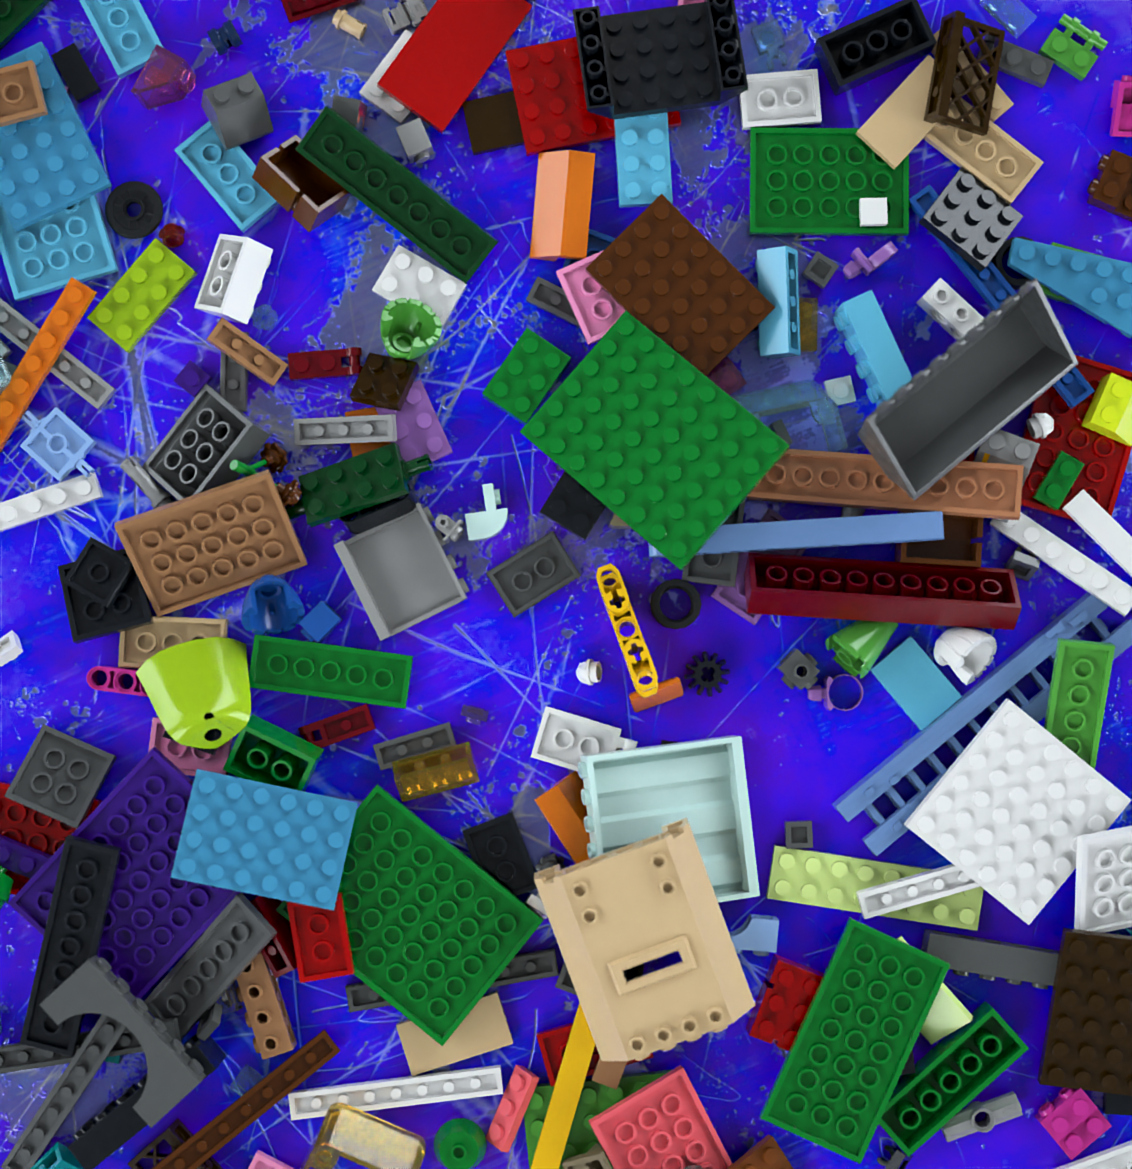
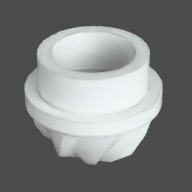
(1040, 425)
(589, 672)

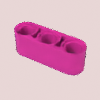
(115, 680)

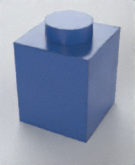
(320, 622)

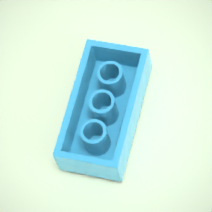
(872, 346)

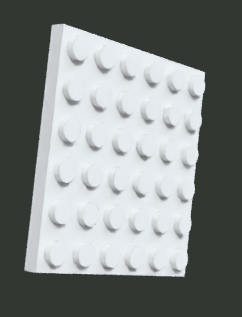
(1015, 811)

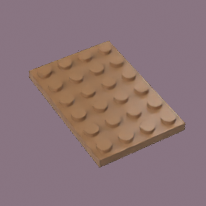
(211, 543)

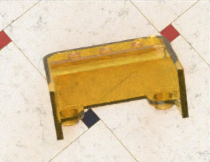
(363, 1140)

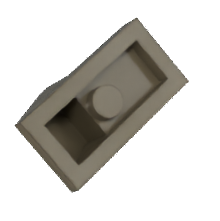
(592, 1159)

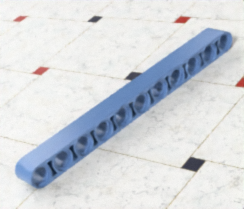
(823, 533)

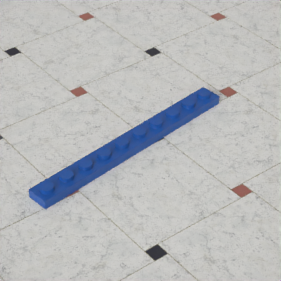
(994, 291)

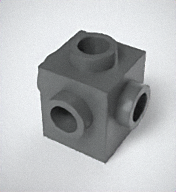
(789, 666)

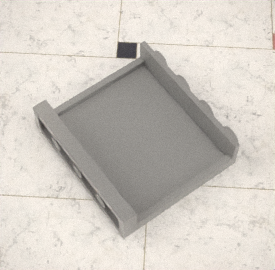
(402, 572)

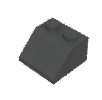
(237, 111)

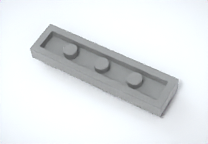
(345, 429)

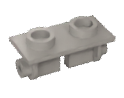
(449, 528)

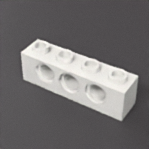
(949, 309)

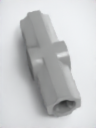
(996, 1109)

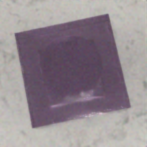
(474, 714)

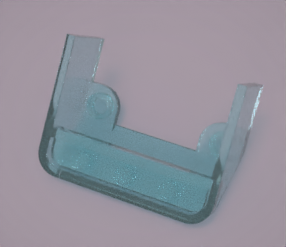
(796, 397)

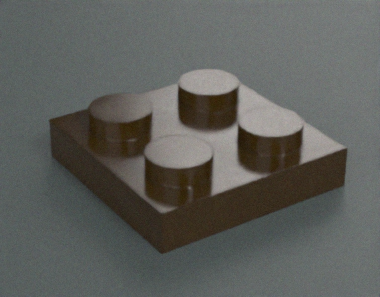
(384, 381)

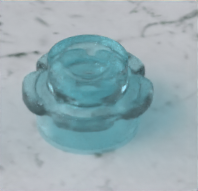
(263, 310)

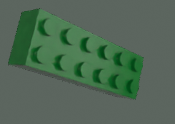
(950, 1078)

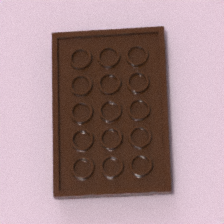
(680, 286)

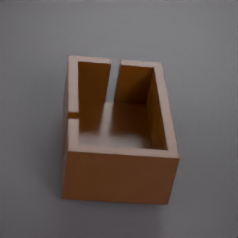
(300, 185)
(952, 550)

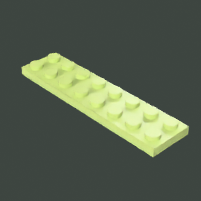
(833, 880)

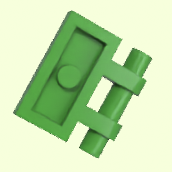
(1068, 53)

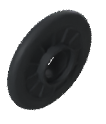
(122, 198)

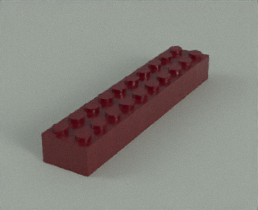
(881, 591)

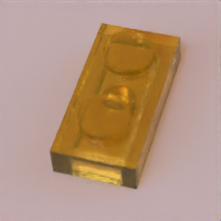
(808, 324)

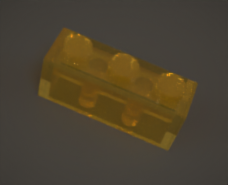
(435, 771)

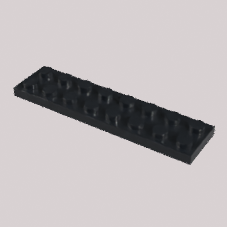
(70, 936)

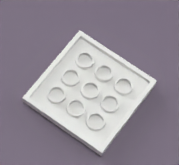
(1104, 881)

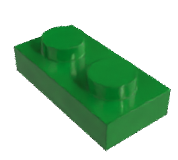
(1058, 480)

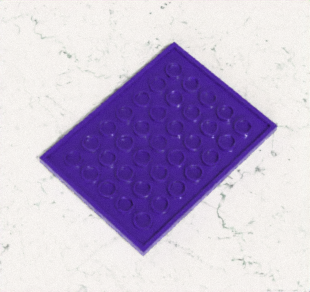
(149, 912)

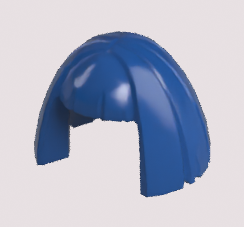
(271, 606)

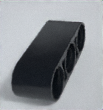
(389, 510)

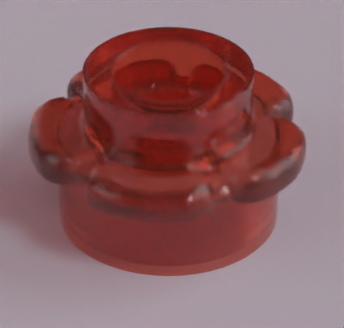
(172, 235)

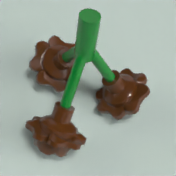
(275, 459)

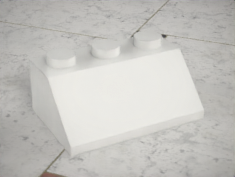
(234, 278)

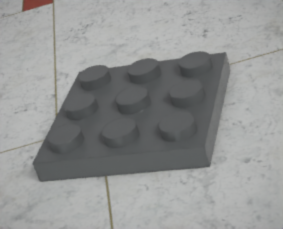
(60, 776)

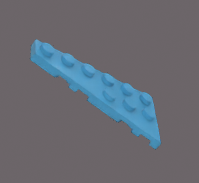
(1087, 280)

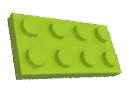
(142, 295)

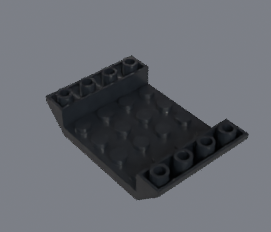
(660, 58)

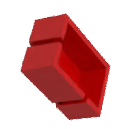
(783, 1007)

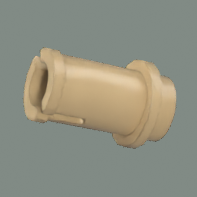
(349, 24)

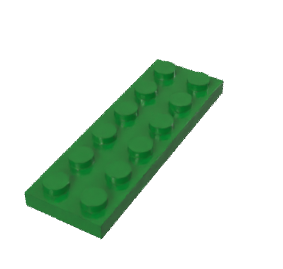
(330, 671)

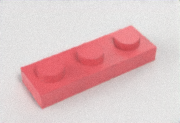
(512, 1108)

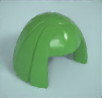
(409, 328)

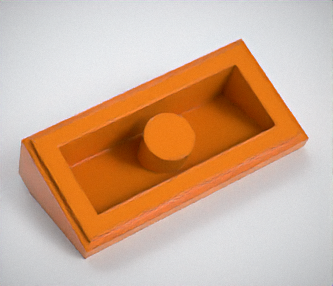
(667, 690)

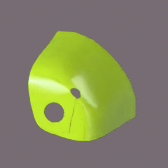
(198, 680)

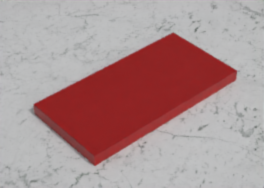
(450, 56)

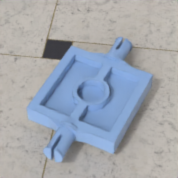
(58, 444)

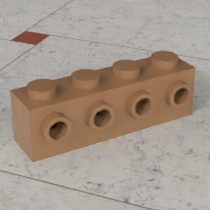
(265, 1009)

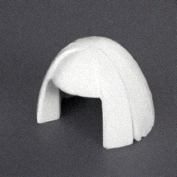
(965, 652)

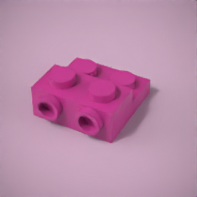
(1122, 107)
(1072, 1121)

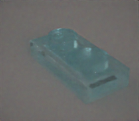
(1010, 14)

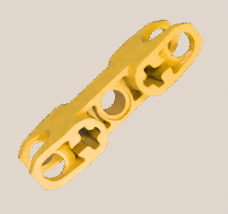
(625, 617)

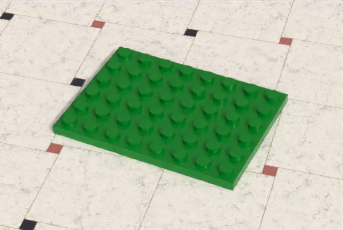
(654, 440)
(424, 917)

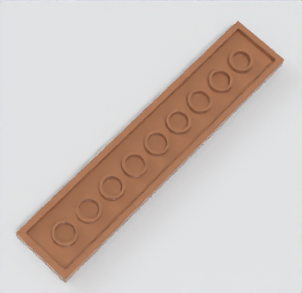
(859, 482)

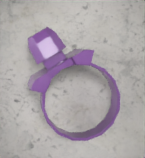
(868, 265)
(817, 693)

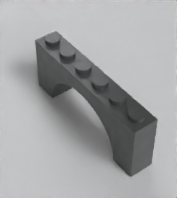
(169, 1068)

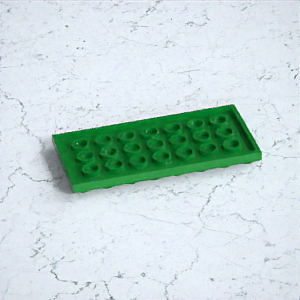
(854, 1040)

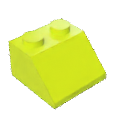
(1111, 409)

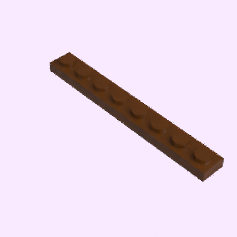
(252, 1104)

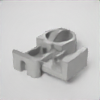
(404, 14)

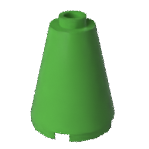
(860, 645)

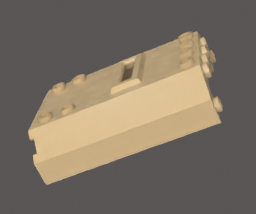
(634, 910)

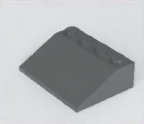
(203, 444)

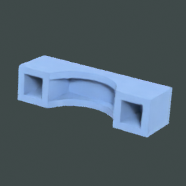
(756, 934)

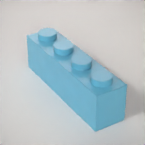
(780, 286)

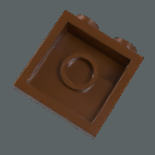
(1113, 185)

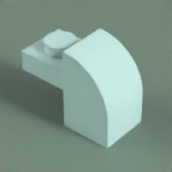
(489, 522)

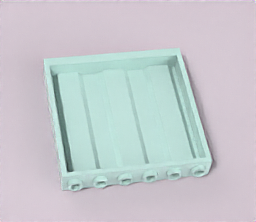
(647, 787)

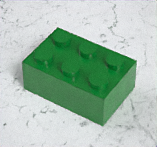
(526, 377)
(272, 756)

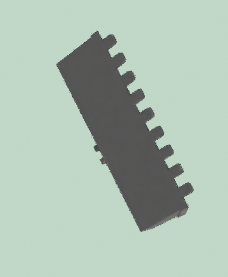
(969, 392)

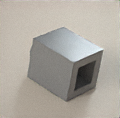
(415, 141)

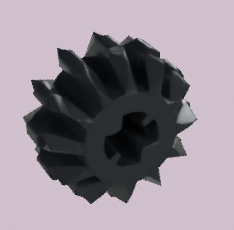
(716, 674)

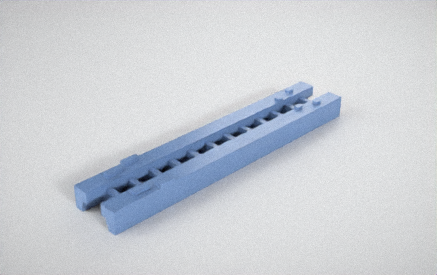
(962, 713)

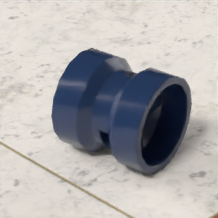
(224, 37)

